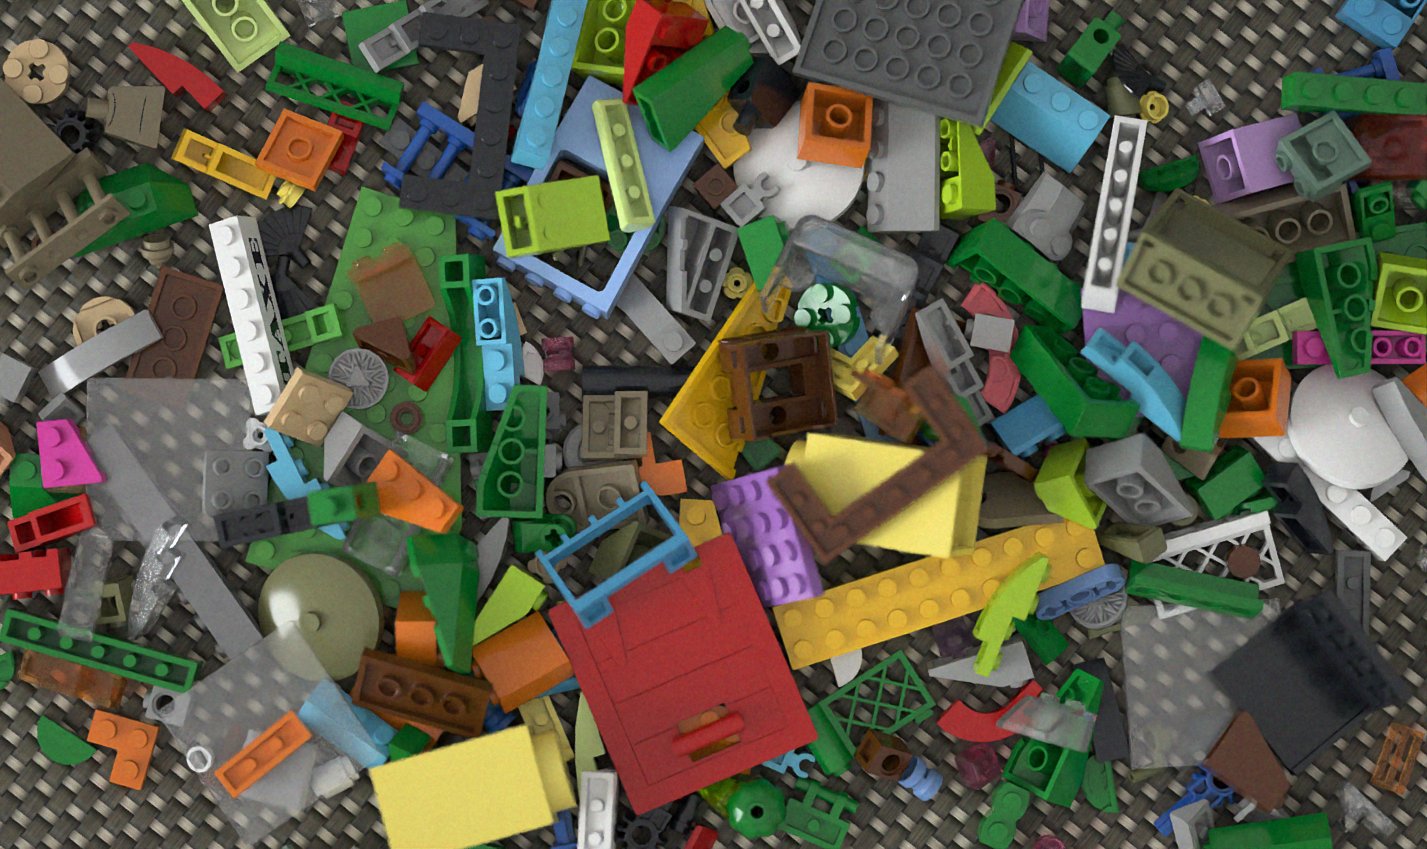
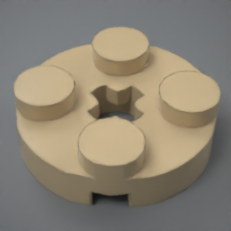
(56, 75)
(97, 311)

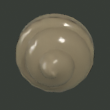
(157, 249)

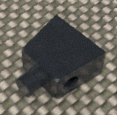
(762, 95)

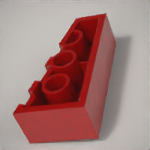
(35, 571)

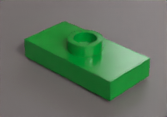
(1042, 637)

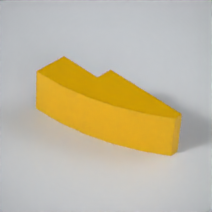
(222, 163)

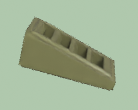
(1134, 541)

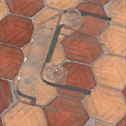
(851, 261)

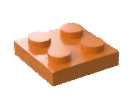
(299, 150)

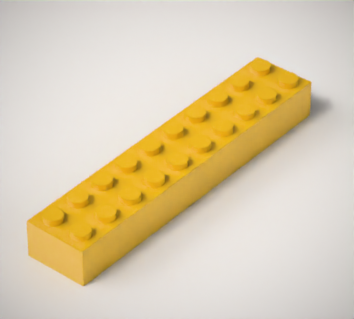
(927, 591)

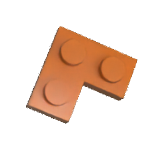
(134, 743)

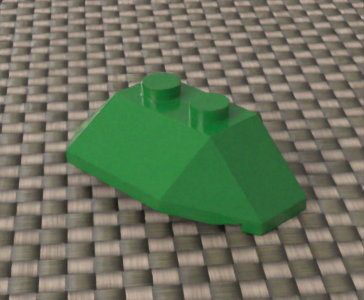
(151, 198)

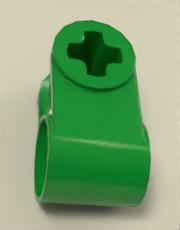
(540, 533)

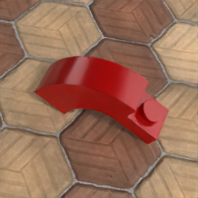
(979, 725)

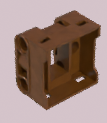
(809, 375)

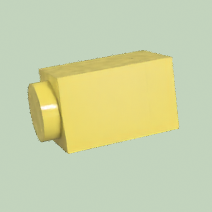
(850, 465)
(474, 790)

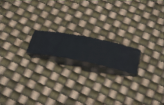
(930, 258)
(264, 522)

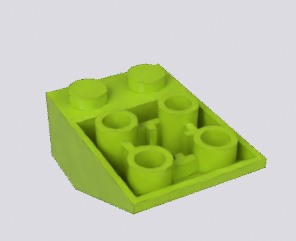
(965, 175)
(552, 216)

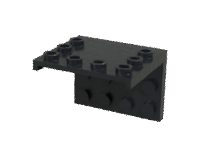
(1309, 679)

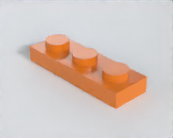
(263, 754)

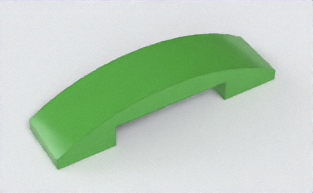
(300, 333)

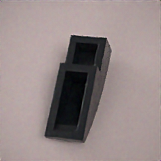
(1298, 507)
(1109, 736)

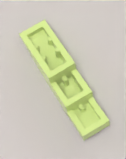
(1276, 328)
(587, 741)

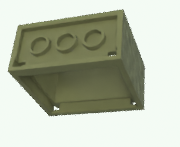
(1204, 268)

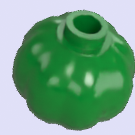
(756, 793)

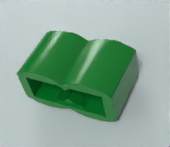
(999, 823)

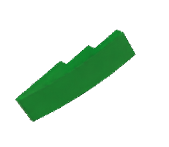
(1208, 395)

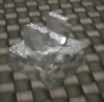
(1207, 98)

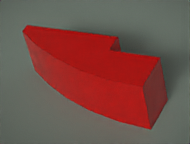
(180, 75)
(52, 524)

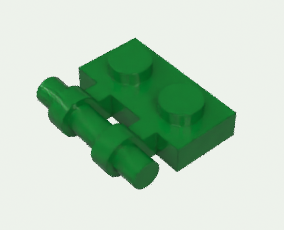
(814, 824)

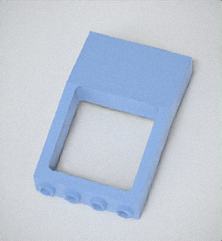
(580, 143)

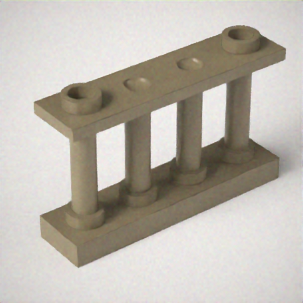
(79, 174)

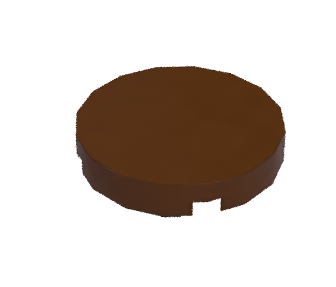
(1011, 462)

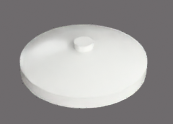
(804, 184)
(1342, 430)

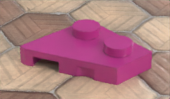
(65, 455)

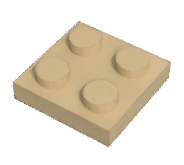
(308, 407)

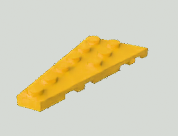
(700, 407)

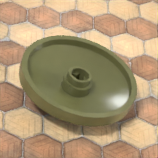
(329, 604)

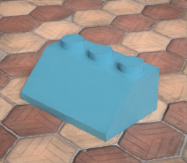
(1049, 117)

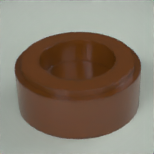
(1243, 561)

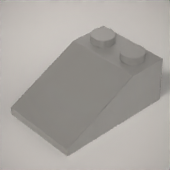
(1136, 481)

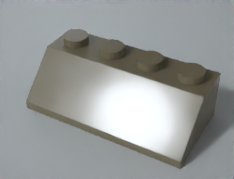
(1295, 219)

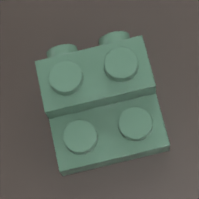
(1321, 156)

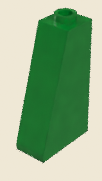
(691, 86)
(1295, 832)

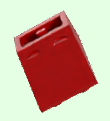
(656, 37)

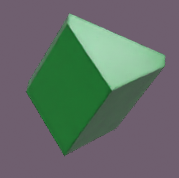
(407, 743)

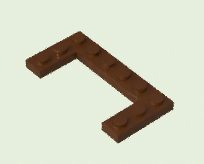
(958, 447)

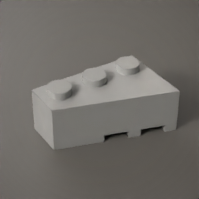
(696, 261)

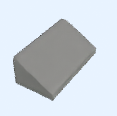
(1191, 824)

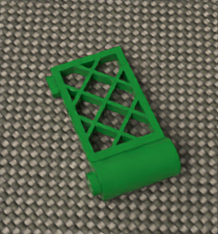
(833, 747)

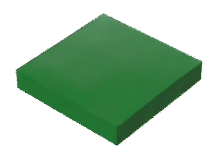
(368, 21)

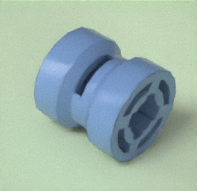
(922, 780)

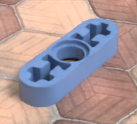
(1079, 591)

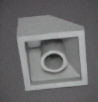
(352, 451)

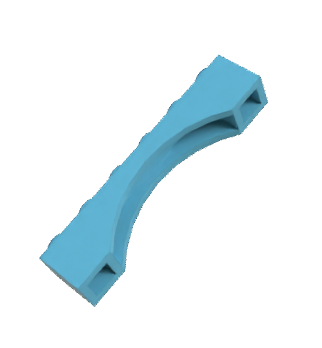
(549, 83)

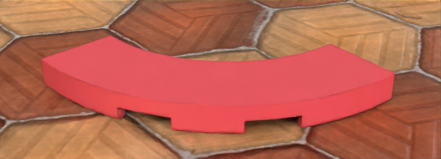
(1002, 374)

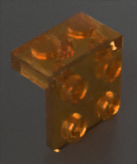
(392, 284)
(888, 406)

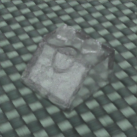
(1050, 721)

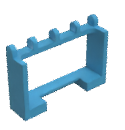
(594, 604)

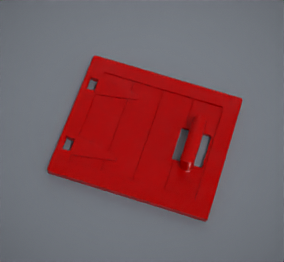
(676, 652)

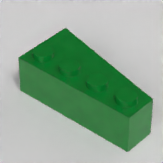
(1019, 275)
(1071, 385)

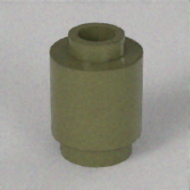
(1120, 100)

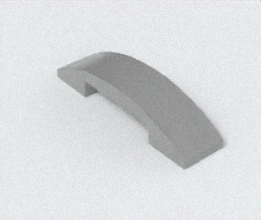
(100, 353)

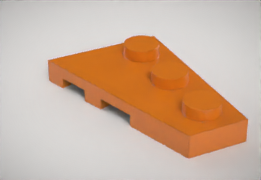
(412, 495)

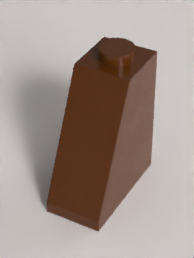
(1247, 764)

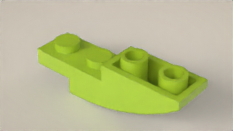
(1012, 599)

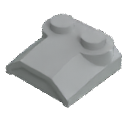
(1048, 218)

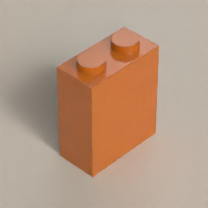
(521, 662)

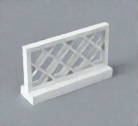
(1217, 531)
(598, 809)

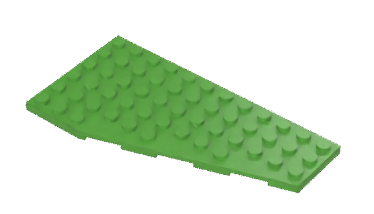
(374, 226)

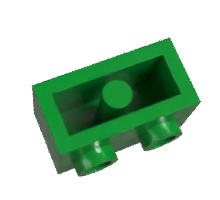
(1228, 483)

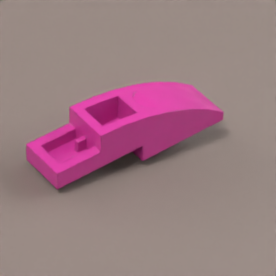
(1387, 348)

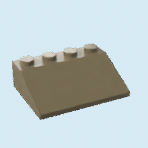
(28, 155)

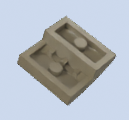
(614, 426)

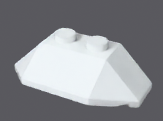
(763, 22)

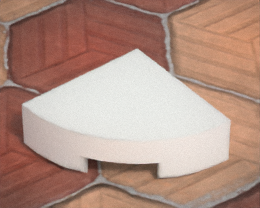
(532, 364)
(846, 666)

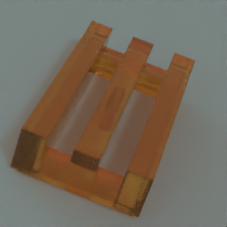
(1385, 754)

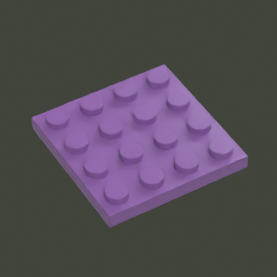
(1162, 336)
(767, 540)

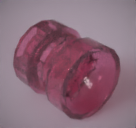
(561, 361)

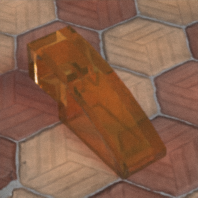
(72, 679)

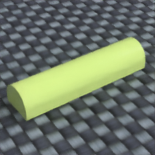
(623, 164)

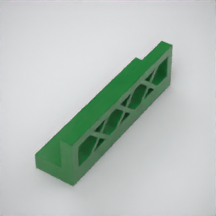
(339, 76)
(1193, 589)

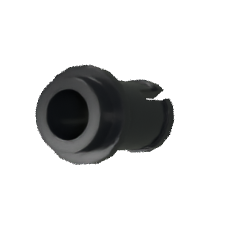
(686, 813)

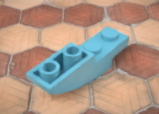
(500, 340)
(1143, 377)
(291, 473)

